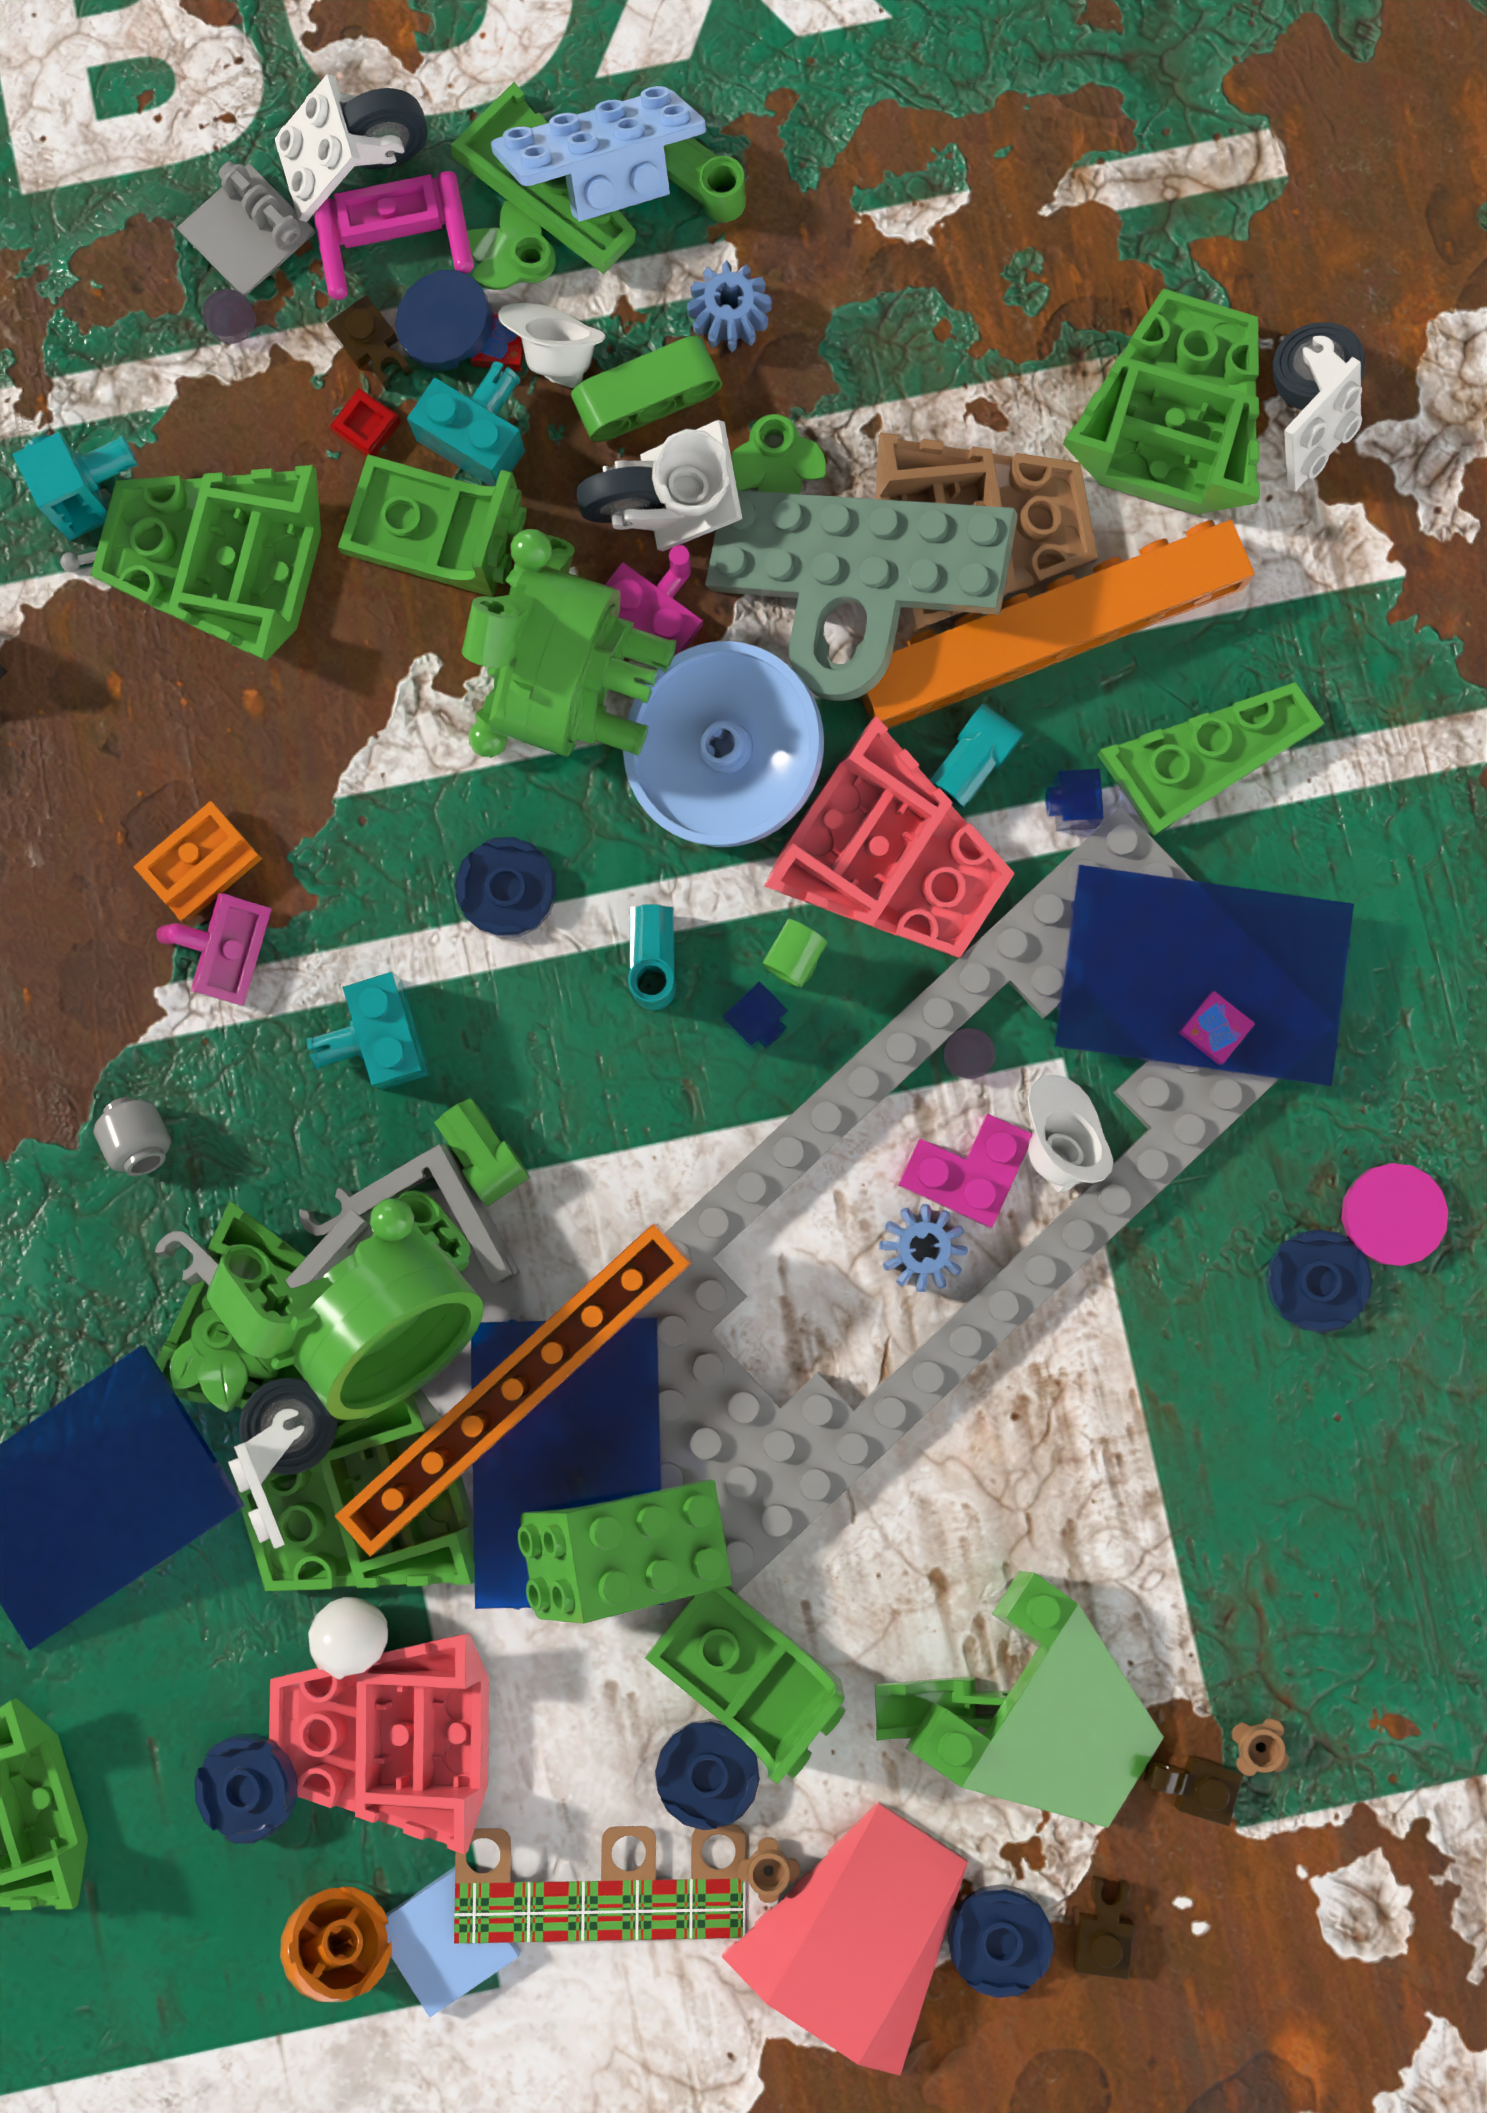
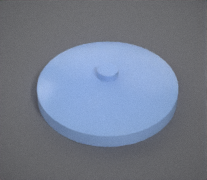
(726, 745)

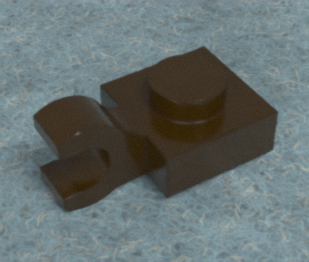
(1201, 1789)

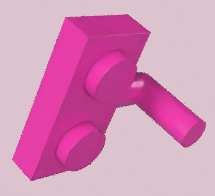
(653, 606)
(227, 948)

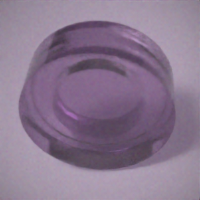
(229, 316)
(969, 1054)

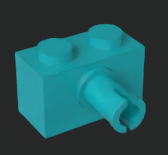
(468, 427)
(68, 482)
(379, 1033)

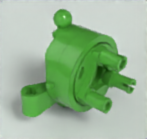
(556, 655)

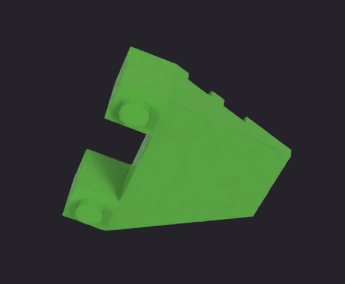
(1069, 1727)

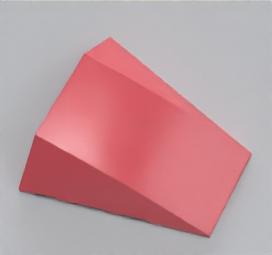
(891, 851)
(393, 1741)
(857, 1939)

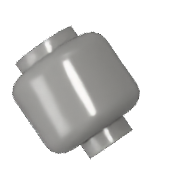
(132, 1136)

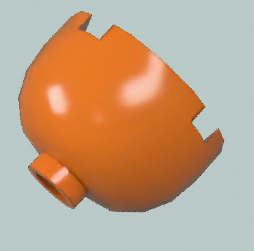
(336, 1945)

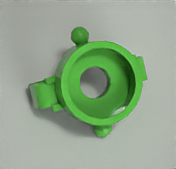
(372, 1322)

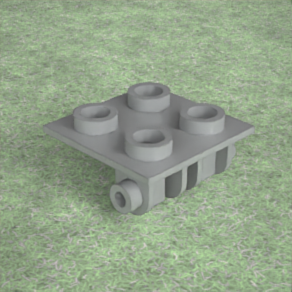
(245, 228)

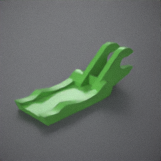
(905, 1704)

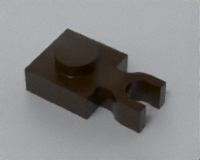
(367, 338)
(1104, 1938)

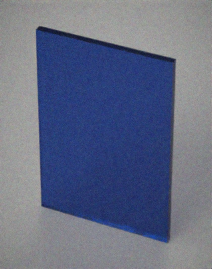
(1157, 947)
(575, 1449)
(101, 1495)

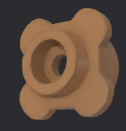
(1271, 1758)
(767, 1885)

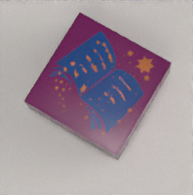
(1216, 1028)

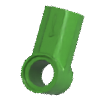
(701, 172)
(795, 954)
(487, 1162)

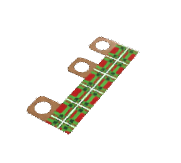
(616, 1908)

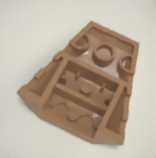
(1047, 494)

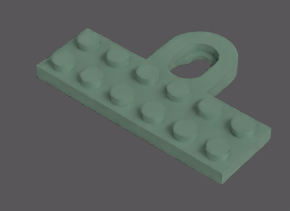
(866, 555)

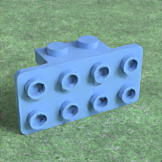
(607, 154)

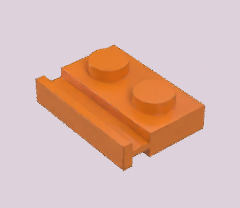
(197, 862)

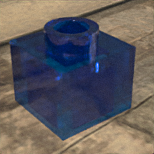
(1075, 800)
(757, 1018)

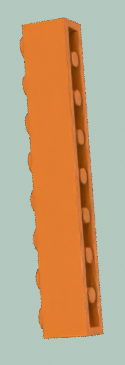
(1060, 622)
(513, 1389)

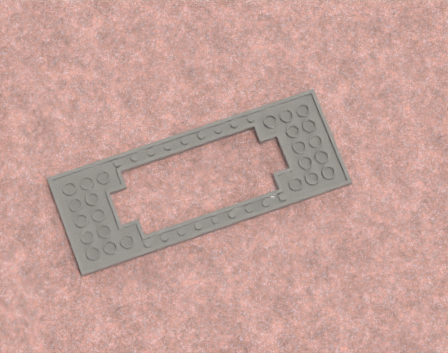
(794, 1460)

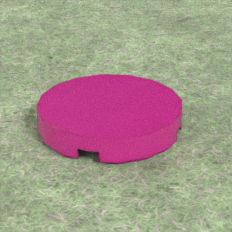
(1395, 1214)

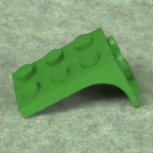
(434, 525)
(624, 1553)
(750, 1678)

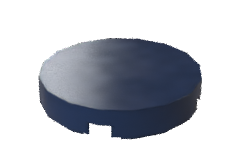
(444, 319)
(506, 887)
(1318, 1281)
(706, 1775)
(246, 1788)
(1000, 1940)

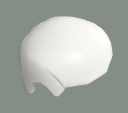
(690, 473)
(347, 1637)

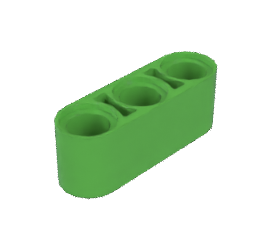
(646, 389)

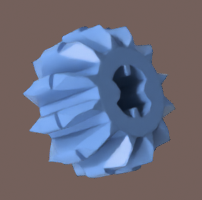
(734, 291)
(920, 1231)

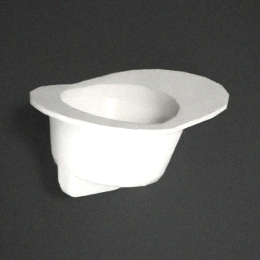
(552, 341)
(1066, 1135)

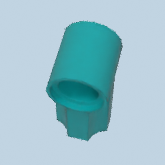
(981, 747)
(652, 952)

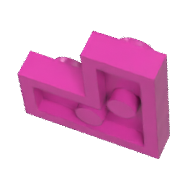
(974, 1184)

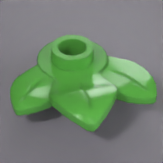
(505, 249)
(780, 467)
(218, 1367)

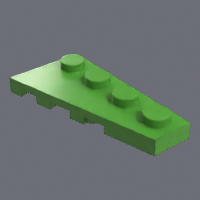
(596, 240)
(1192, 762)

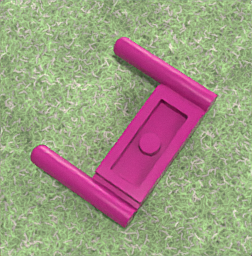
(390, 213)

